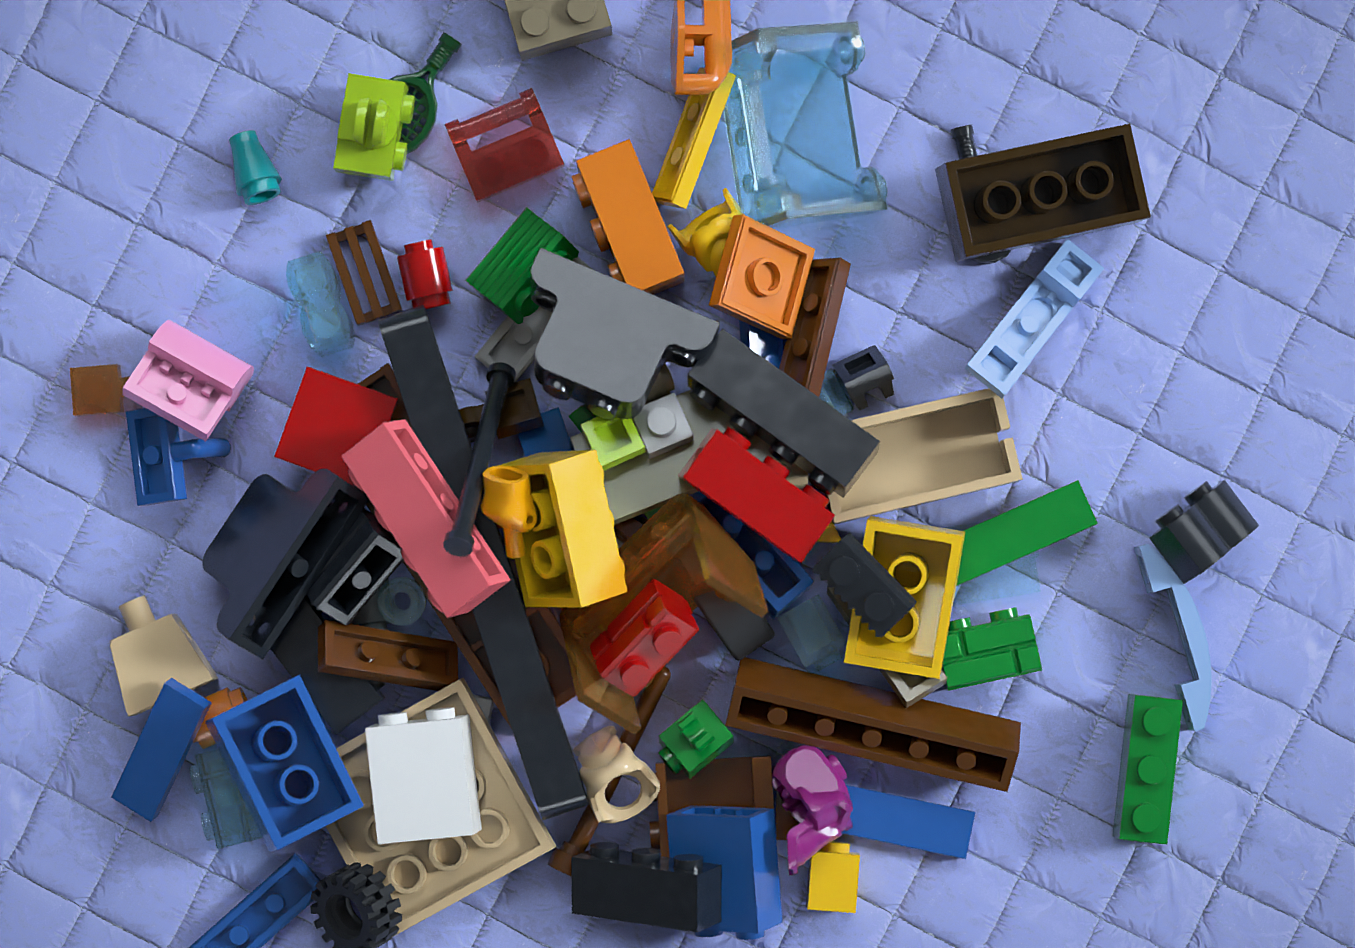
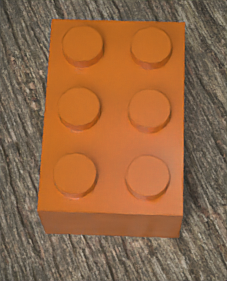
(627, 219)

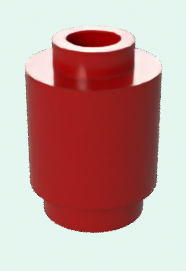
(425, 275)

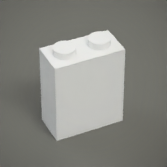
(423, 776)

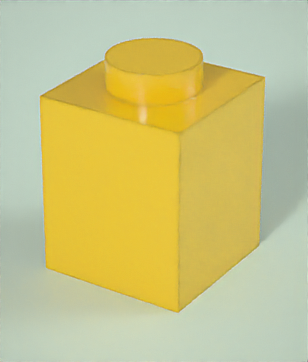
(833, 879)

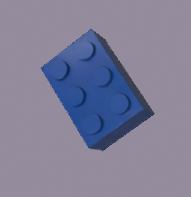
(284, 763)

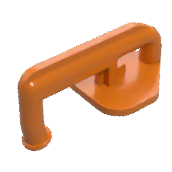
(717, 43)

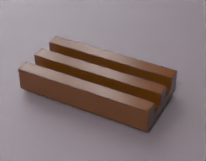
(351, 234)

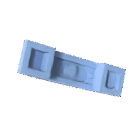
(1034, 318)
(1195, 692)

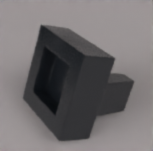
(863, 373)

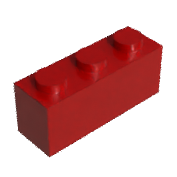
(758, 493)

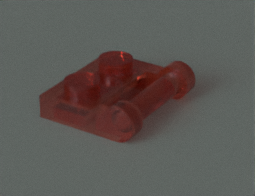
(512, 158)

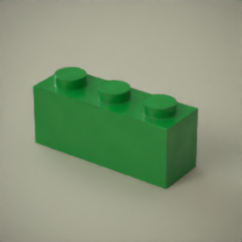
(1147, 769)

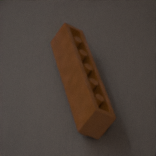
(874, 724)

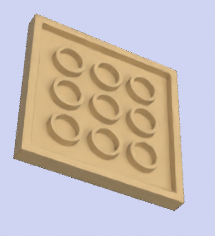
(445, 870)

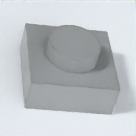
(663, 426)

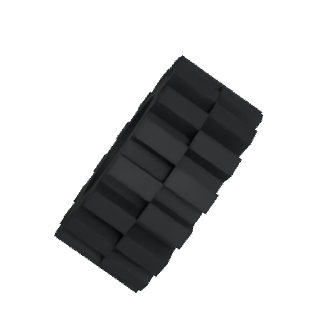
(371, 899)

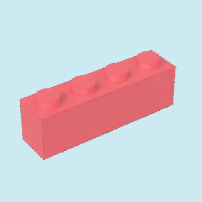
(419, 512)

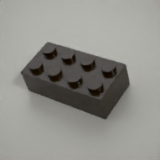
(1042, 192)

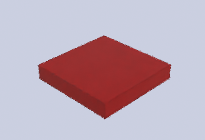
(330, 420)

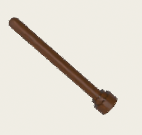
(588, 822)

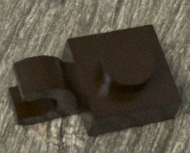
(518, 413)

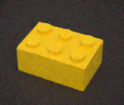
(573, 546)

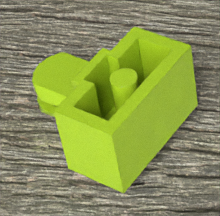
(372, 127)

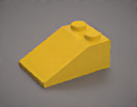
(927, 567)

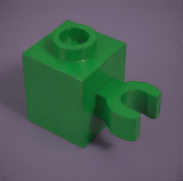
(694, 740)

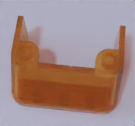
(686, 553)

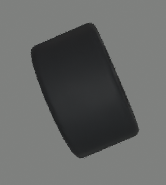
(734, 624)

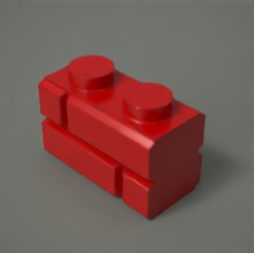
(643, 637)

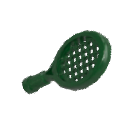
(435, 63)

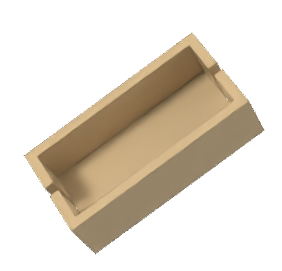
(931, 455)

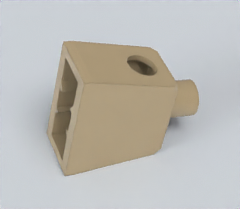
(154, 654)

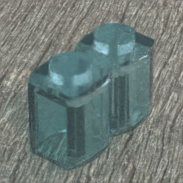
(318, 291)

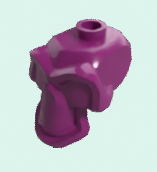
(816, 797)

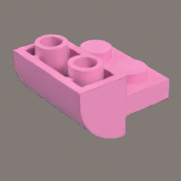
(187, 379)

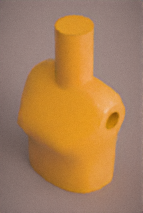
(510, 505)

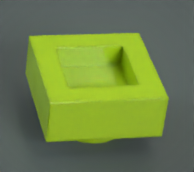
(613, 439)

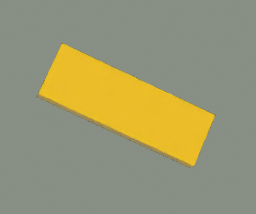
(690, 145)

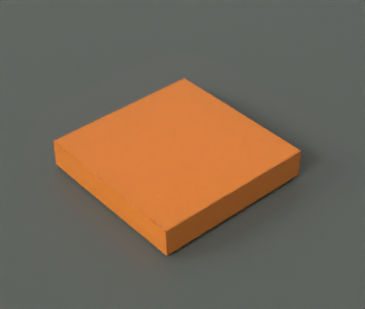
(762, 276)

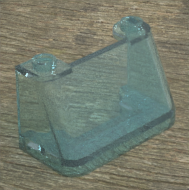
(796, 126)

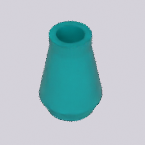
(253, 170)

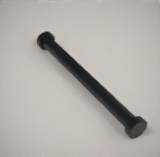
(459, 540)

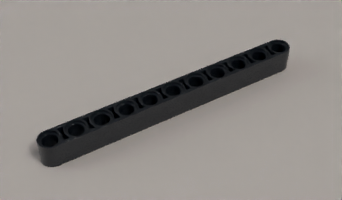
(501, 615)

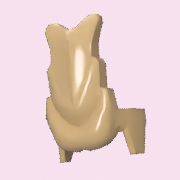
(604, 759)

